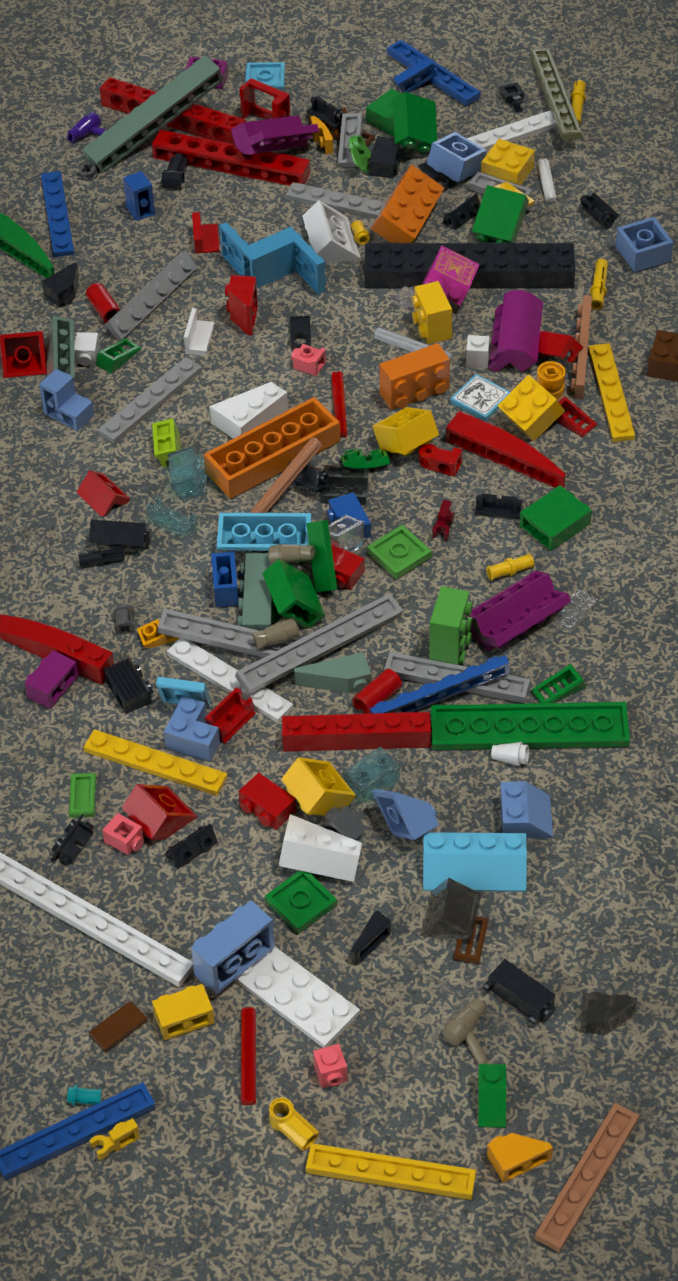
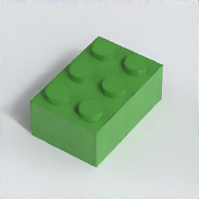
(450, 626)

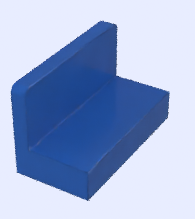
(415, 76)

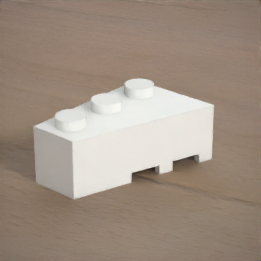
(249, 409)
(319, 850)

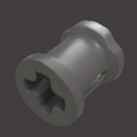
(123, 615)

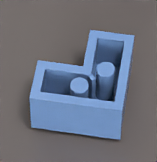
(62, 402)
(189, 732)

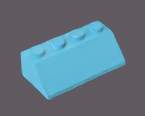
(261, 530)
(476, 860)

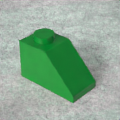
(492, 1096)

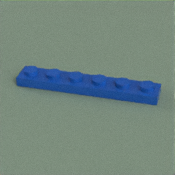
(444, 80)
(57, 214)
(447, 687)
(75, 1130)

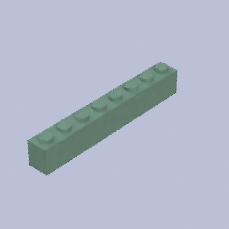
(153, 114)

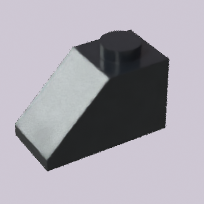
(62, 286)

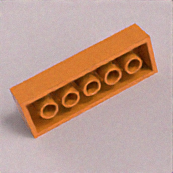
(270, 447)

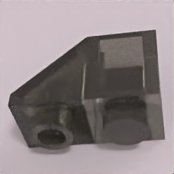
(605, 1013)

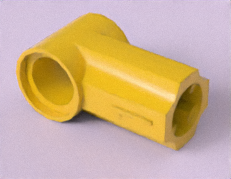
(293, 1125)

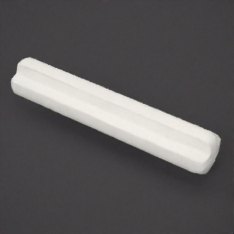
(546, 181)

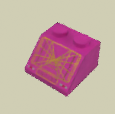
(453, 273)

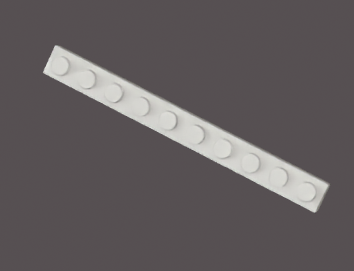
(94, 922)

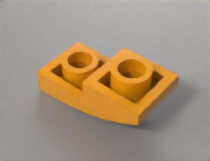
(323, 136)
(150, 636)

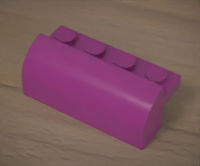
(272, 134)
(516, 331)
(516, 610)

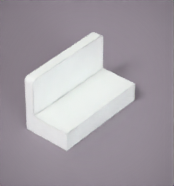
(198, 335)

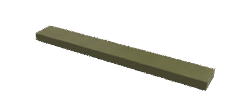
(555, 94)

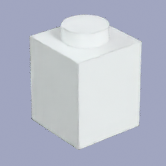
(86, 348)
(477, 351)

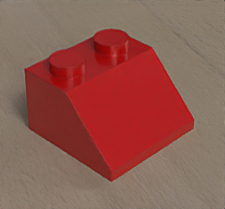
(242, 301)
(23, 354)
(157, 811)

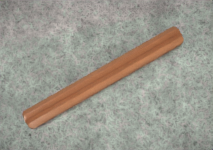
(287, 476)

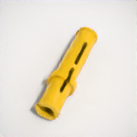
(578, 98)
(598, 289)

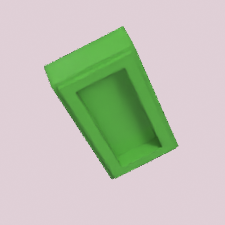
(82, 795)

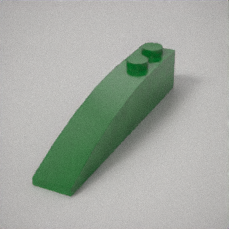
(23, 247)

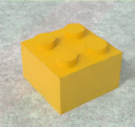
(509, 162)
(432, 312)
(531, 407)
(405, 430)
(317, 786)

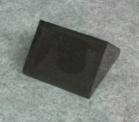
(451, 911)

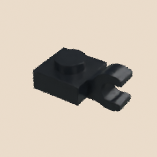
(514, 94)

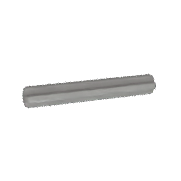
(402, 341)

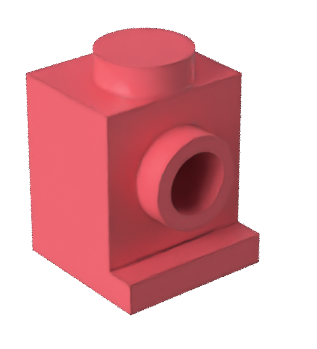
(309, 359)
(123, 834)

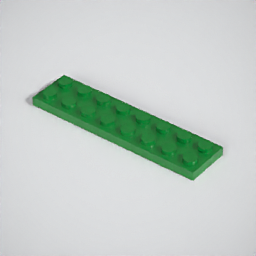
(530, 723)

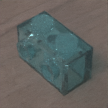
(186, 472)
(372, 773)

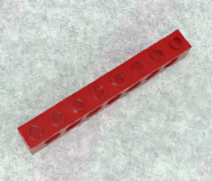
(194, 120)
(229, 159)

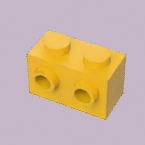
(183, 1011)

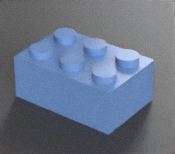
(233, 947)

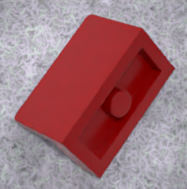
(205, 236)
(101, 492)

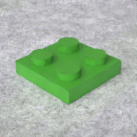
(399, 551)

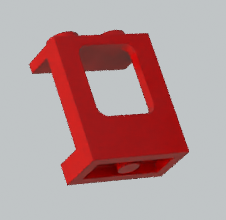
(280, 104)

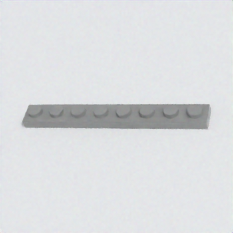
(318, 643)

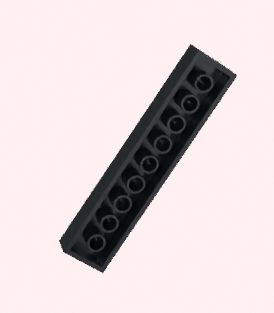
(499, 264)

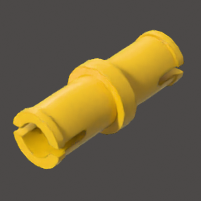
(510, 566)

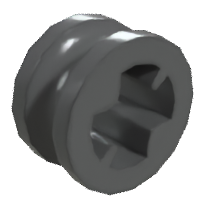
(88, 166)

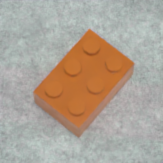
(414, 376)

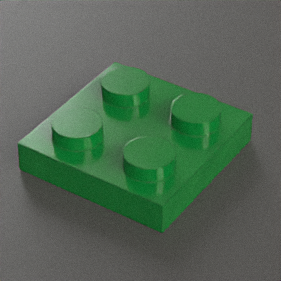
(300, 900)

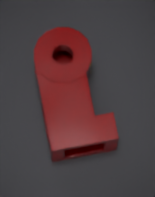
(440, 460)

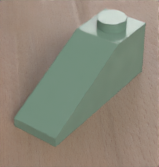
(338, 674)

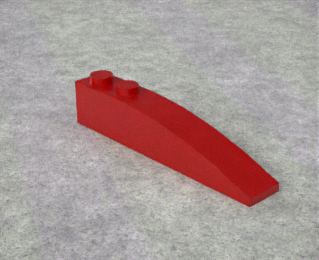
(502, 448)
(42, 639)

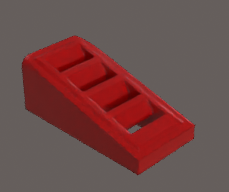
(572, 409)

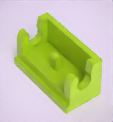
(165, 439)

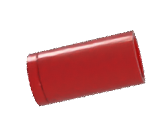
(102, 301)
(377, 690)

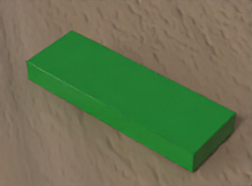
(323, 561)

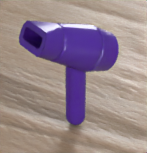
(87, 125)

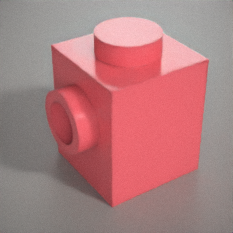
(330, 1066)

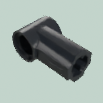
(175, 172)

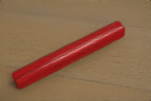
(339, 401)
(248, 1056)

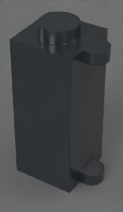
(119, 533)
(521, 992)

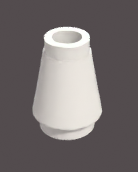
(511, 753)

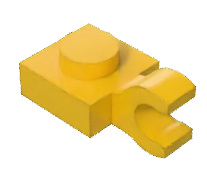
(119, 1137)

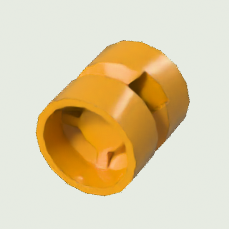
(552, 378)

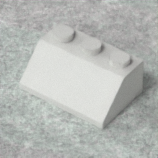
(330, 234)

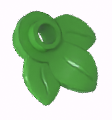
(359, 152)

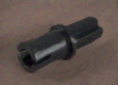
(99, 557)

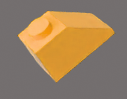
(517, 1154)

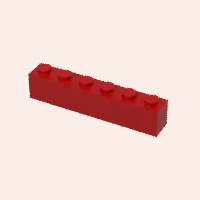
(356, 731)

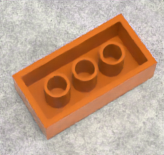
(407, 207)

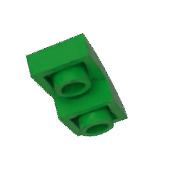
(355, 458)

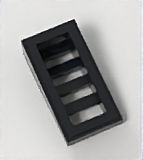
(372, 936)

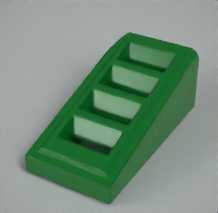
(111, 364)
(568, 672)

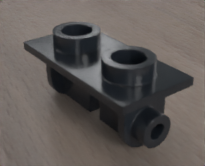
(327, 113)
(599, 210)
(463, 212)
(314, 479)
(505, 507)
(77, 832)
(193, 846)

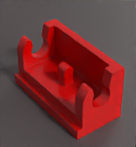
(558, 345)
(231, 715)

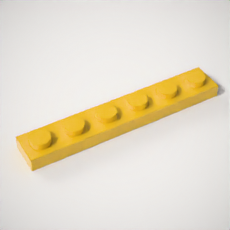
(611, 392)
(155, 762)
(391, 1171)

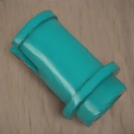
(83, 1095)

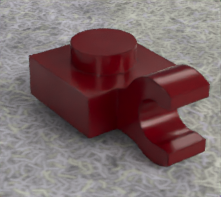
(444, 517)

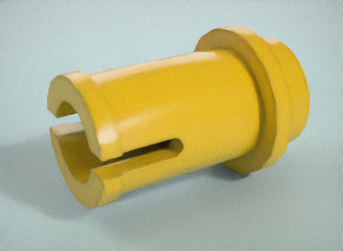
(360, 234)

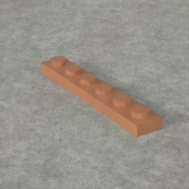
(579, 368)
(586, 1178)

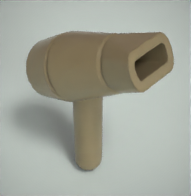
(291, 553)
(278, 633)
(461, 1026)

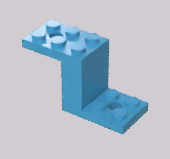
(273, 257)

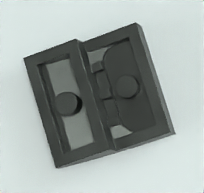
(340, 476)

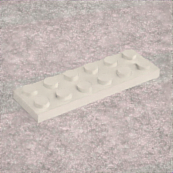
(299, 997)

